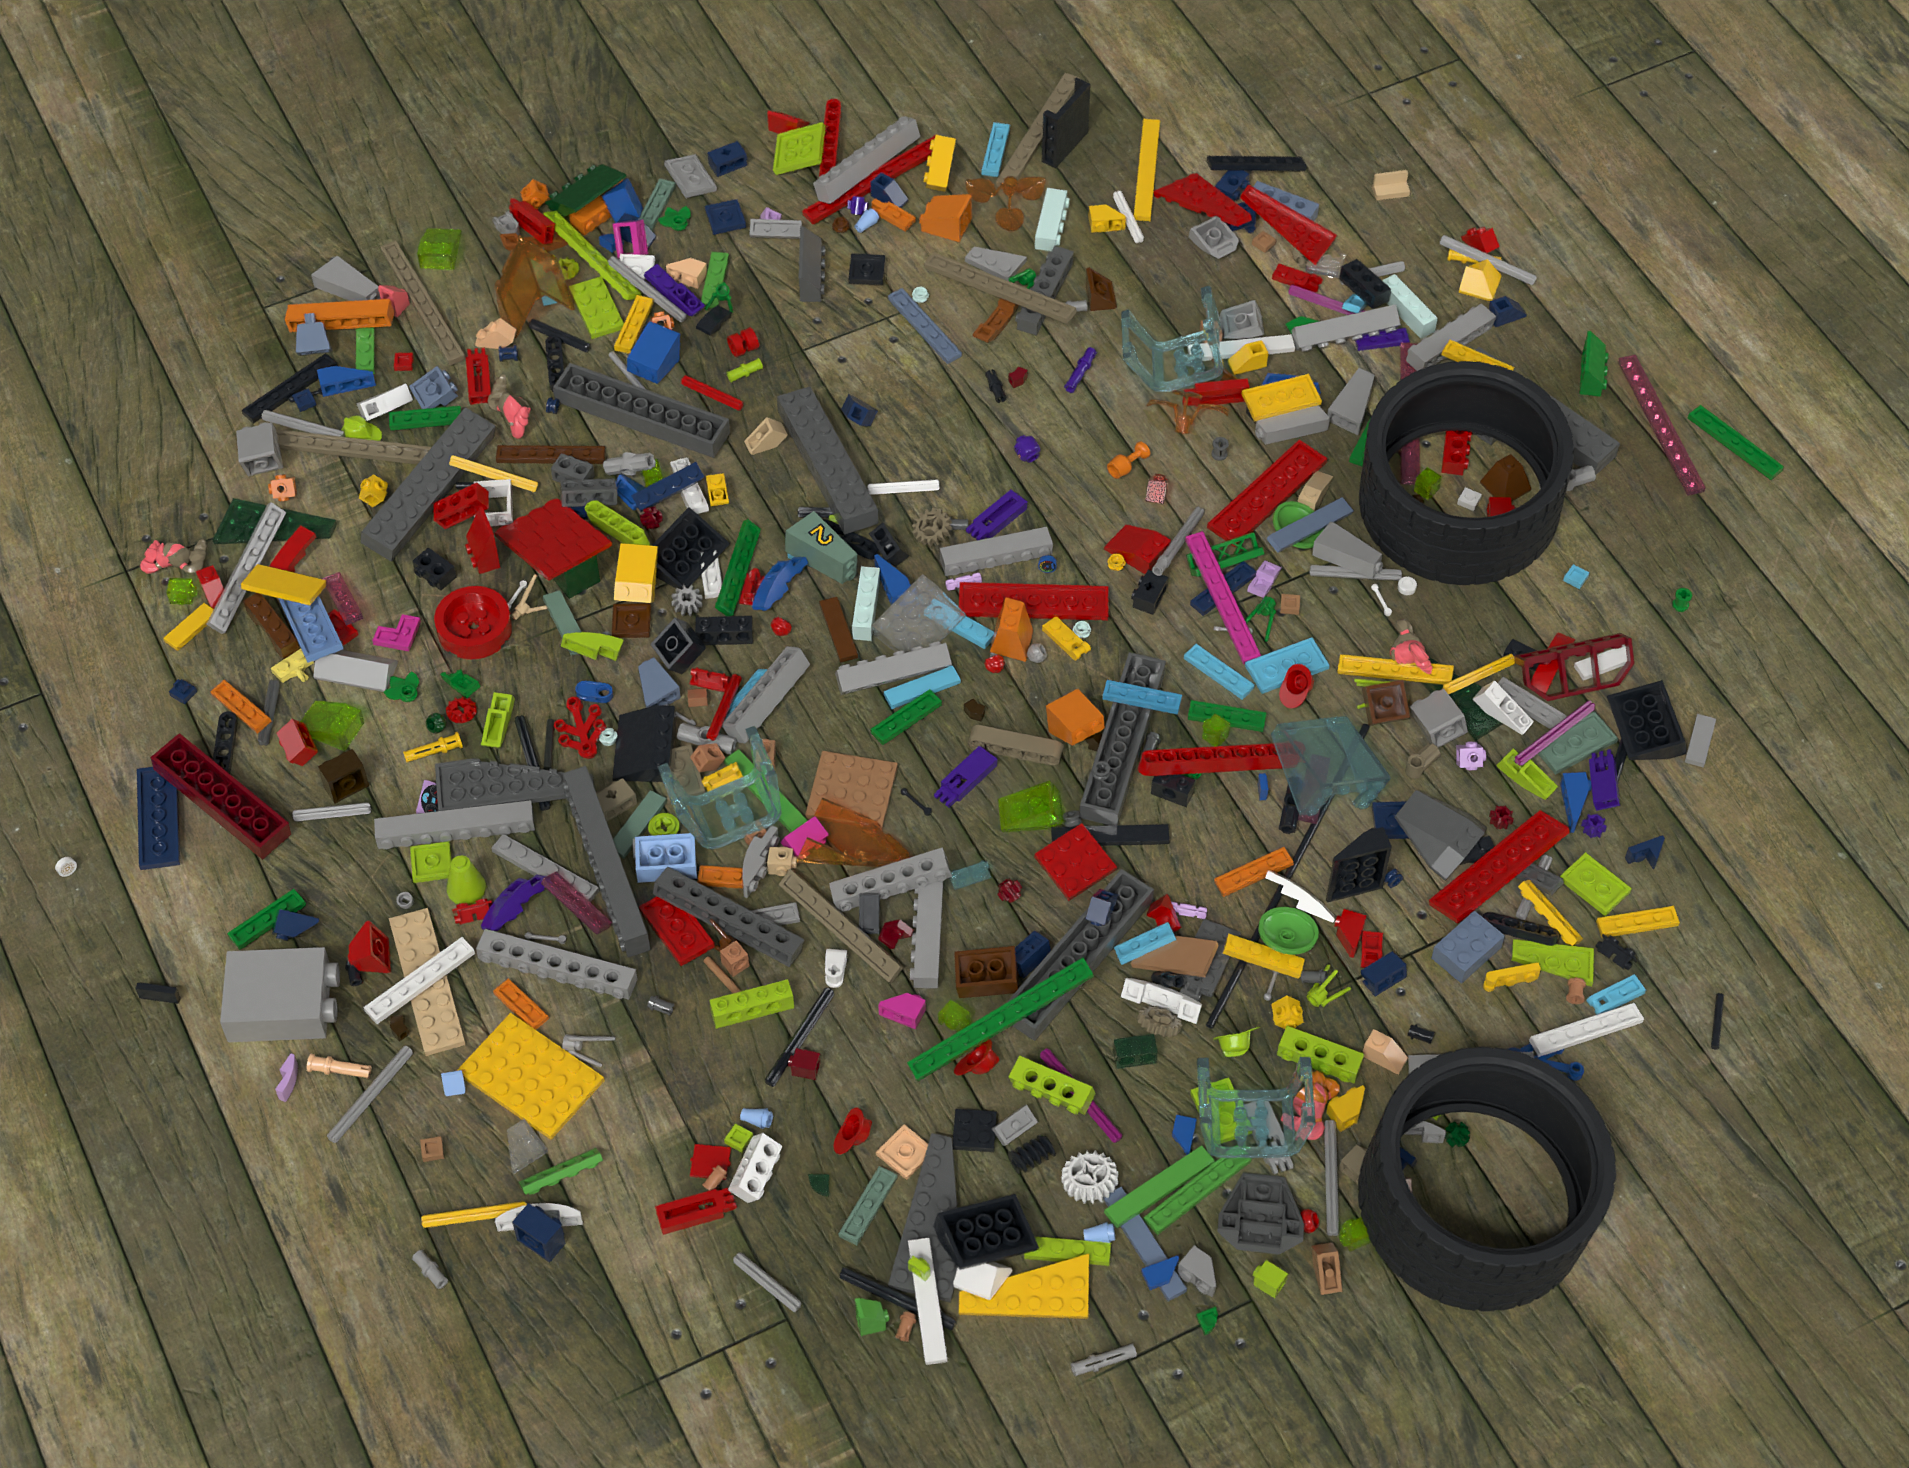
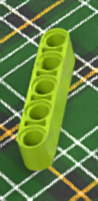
(615, 524)

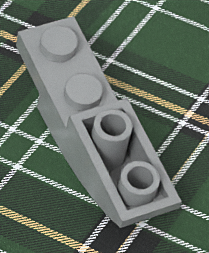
(755, 859)

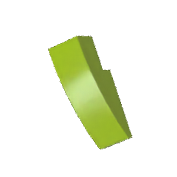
(593, 644)
(497, 720)
(1527, 776)

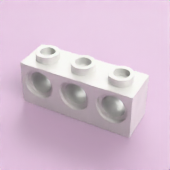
(747, 1171)

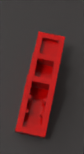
(293, 550)

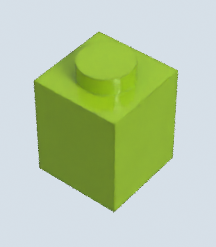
(1269, 1278)

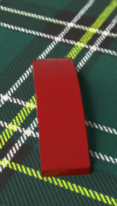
(1545, 673)

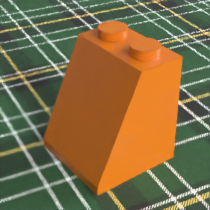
(947, 216)
(1012, 631)
(1073, 718)

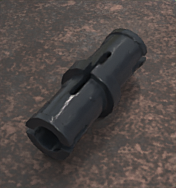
(995, 386)
(1167, 979)

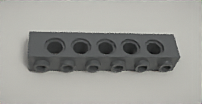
(1048, 284)

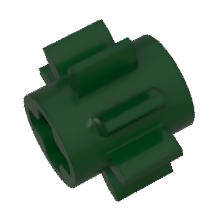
(1457, 1134)

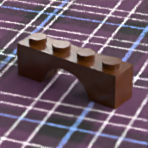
(278, 633)

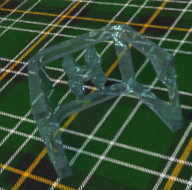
(1210, 333)
(770, 799)
(1210, 1114)

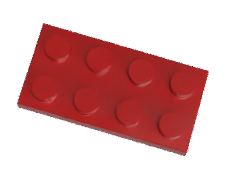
(677, 930)

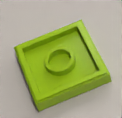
(430, 861)

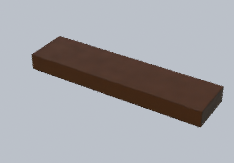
(838, 629)

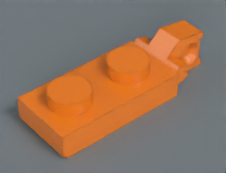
(893, 214)

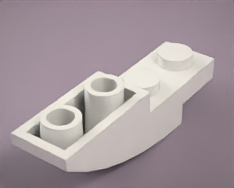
(693, 495)

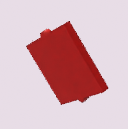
(707, 1157)

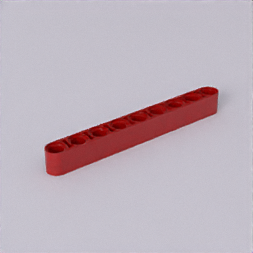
(1209, 759)

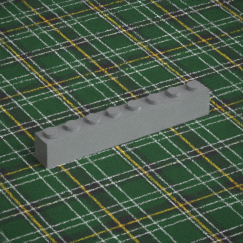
(866, 159)
(454, 824)

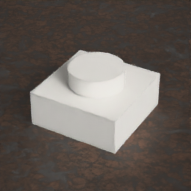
(1469, 499)

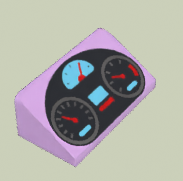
(428, 798)

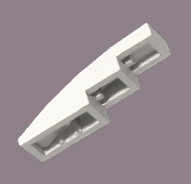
(1307, 901)

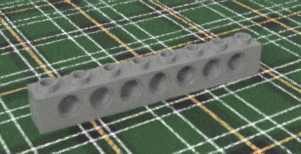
(550, 956)

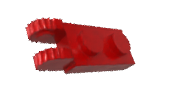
(1296, 277)

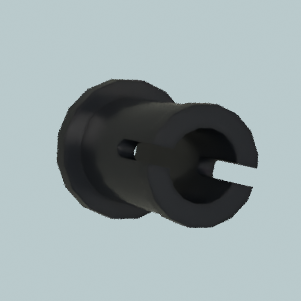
(354, 975)
(1420, 1034)

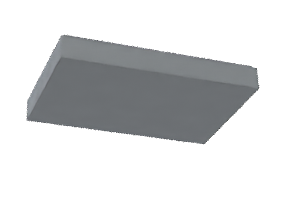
(690, 176)

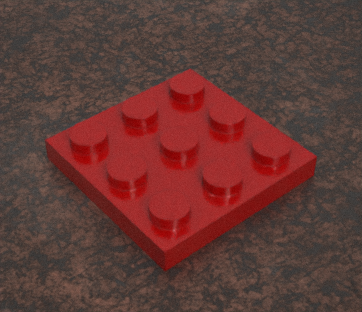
(1075, 862)

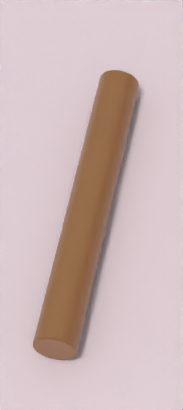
(721, 975)

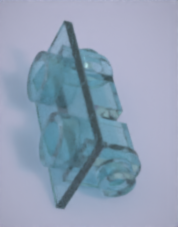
(970, 875)

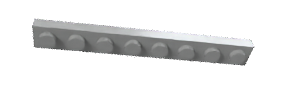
(249, 559)

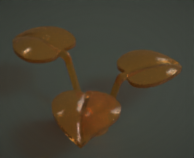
(1008, 219)
(1183, 421)

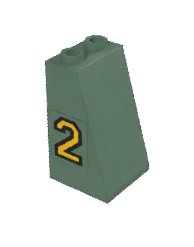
(822, 548)

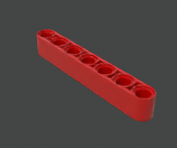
(832, 134)

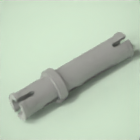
(1079, 1367)

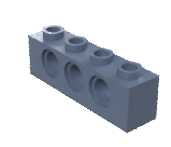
(1301, 205)

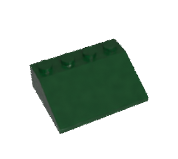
(583, 189)

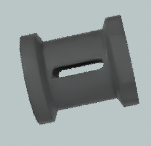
(1216, 451)

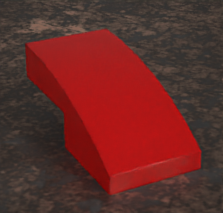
(1371, 947)

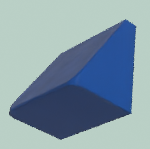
(608, 242)

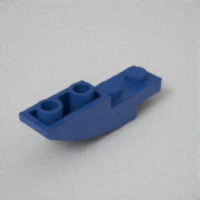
(775, 581)

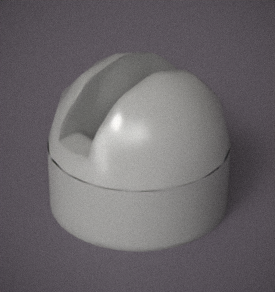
(408, 897)

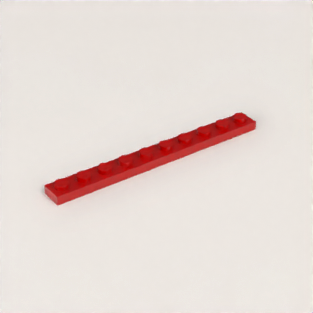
(892, 169)

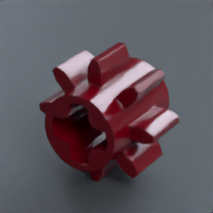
(651, 518)
(1501, 817)
(1009, 890)

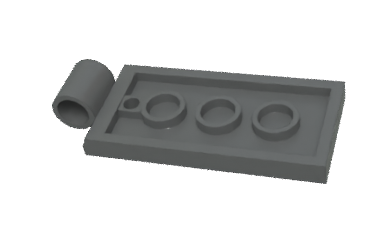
(1207, 985)

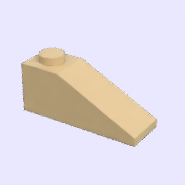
(1315, 490)

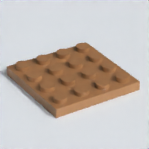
(854, 784)

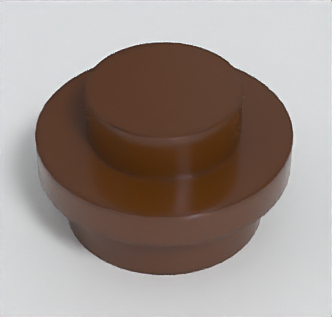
(840, 225)

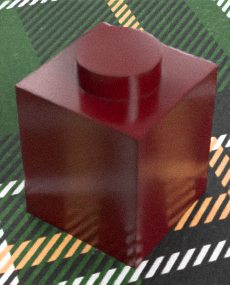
(805, 1064)

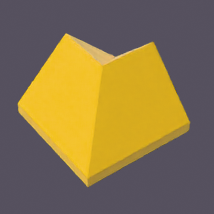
(1480, 280)

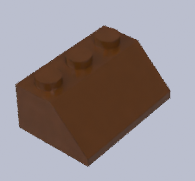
(986, 972)

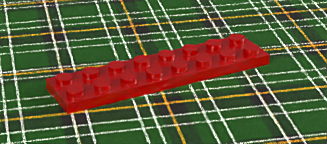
(1267, 492)
(1040, 600)
(1498, 866)

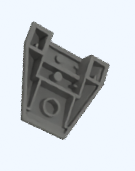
(1439, 831)
(1261, 1215)

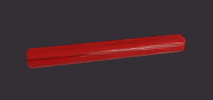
(723, 707)

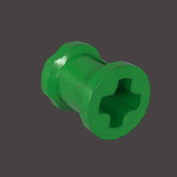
(1682, 599)

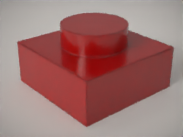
(403, 361)

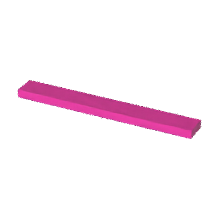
(1222, 597)

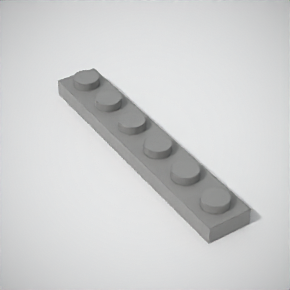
(537, 864)

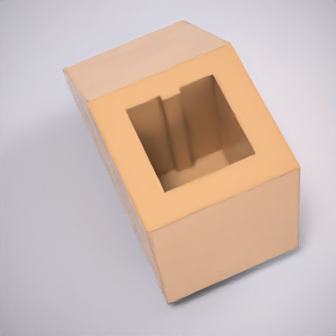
(688, 272)
(495, 335)

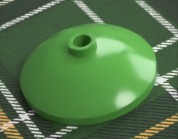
(1291, 512)
(1288, 930)

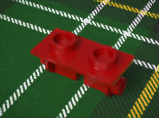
(751, 586)
(709, 680)
(465, 911)

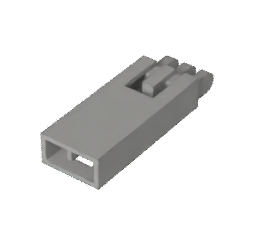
(1274, 1132)

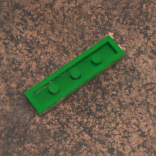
(423, 417)
(906, 717)
(1237, 717)
(264, 919)

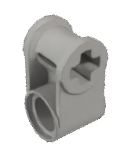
(506, 224)

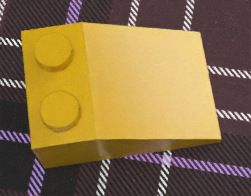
(636, 573)

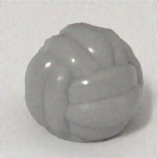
(1036, 653)

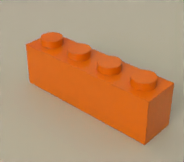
(591, 215)

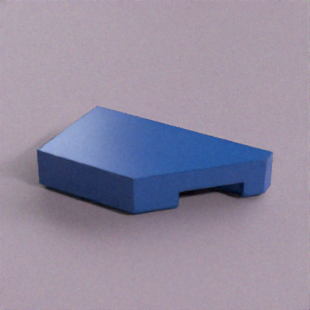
(1184, 1131)
(1159, 1273)

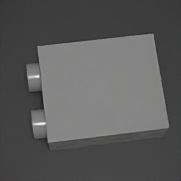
(278, 994)

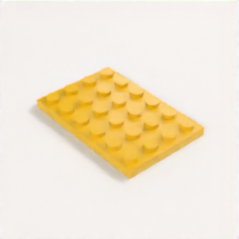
(530, 1076)

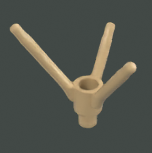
(522, 607)

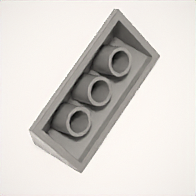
(355, 670)

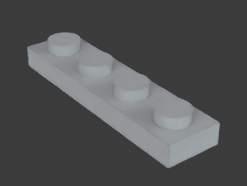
(1532, 705)

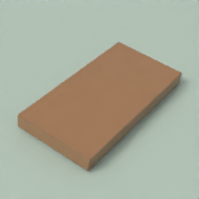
(1181, 956)

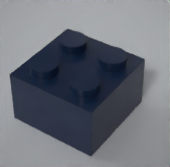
(539, 1232)

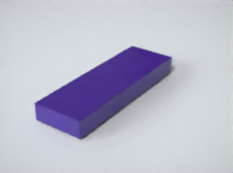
(1382, 340)

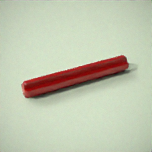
(712, 392)

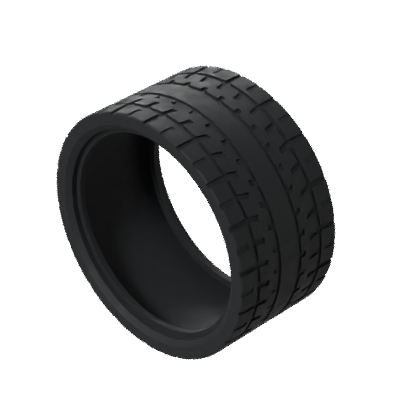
(1474, 400)
(1535, 1101)

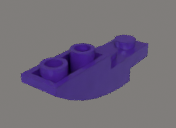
(675, 292)
(507, 904)

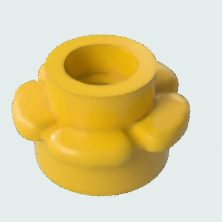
(1116, 558)

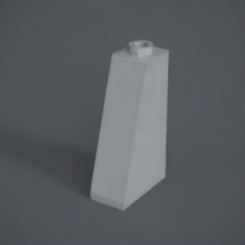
(344, 281)
(1351, 404)
(1292, 425)
(1347, 551)

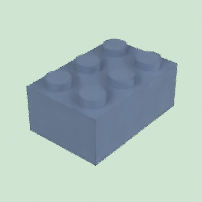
(1468, 947)

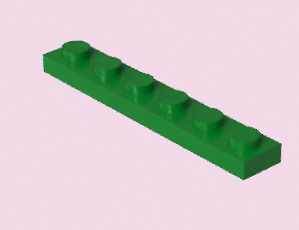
(1735, 442)
(737, 568)

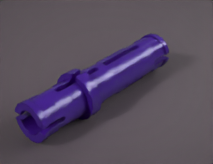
(1083, 365)

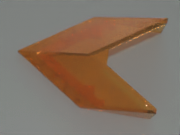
(527, 277)
(856, 838)

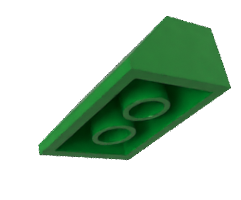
(1593, 366)

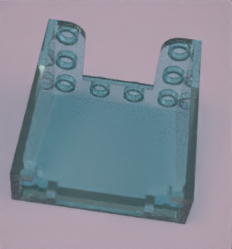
(1326, 760)

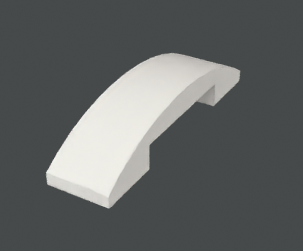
(1162, 997)
(567, 1215)

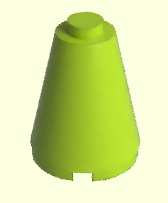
(464, 881)

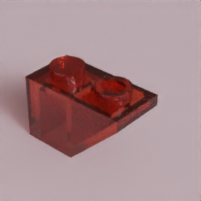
(1157, 489)

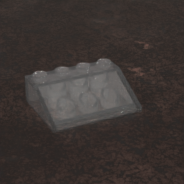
(918, 617)

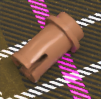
(715, 1178)
(905, 1326)

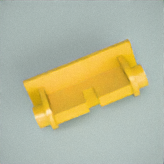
(722, 777)

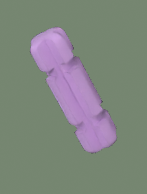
(951, 584)
(1190, 910)

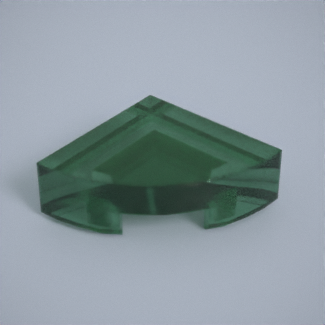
(819, 1183)

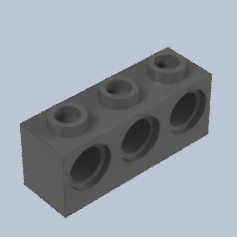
(583, 491)

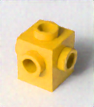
(373, 490)
(1287, 1012)

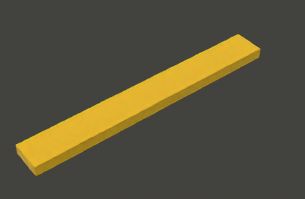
(1146, 170)

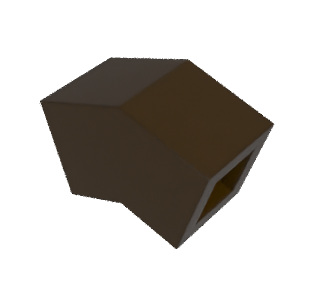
(974, 710)
(1094, 741)
(398, 1027)

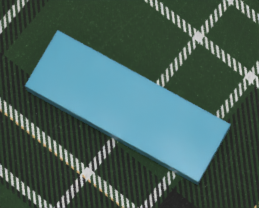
(1144, 943)

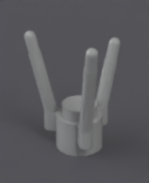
(573, 1043)

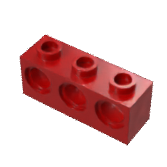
(1455, 452)
(461, 505)

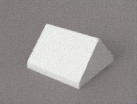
(982, 1279)

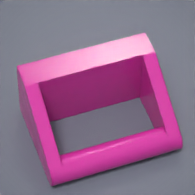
(638, 237)

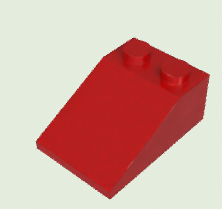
(482, 544)
(1138, 546)

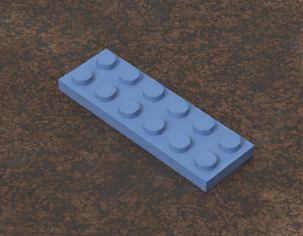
(312, 628)

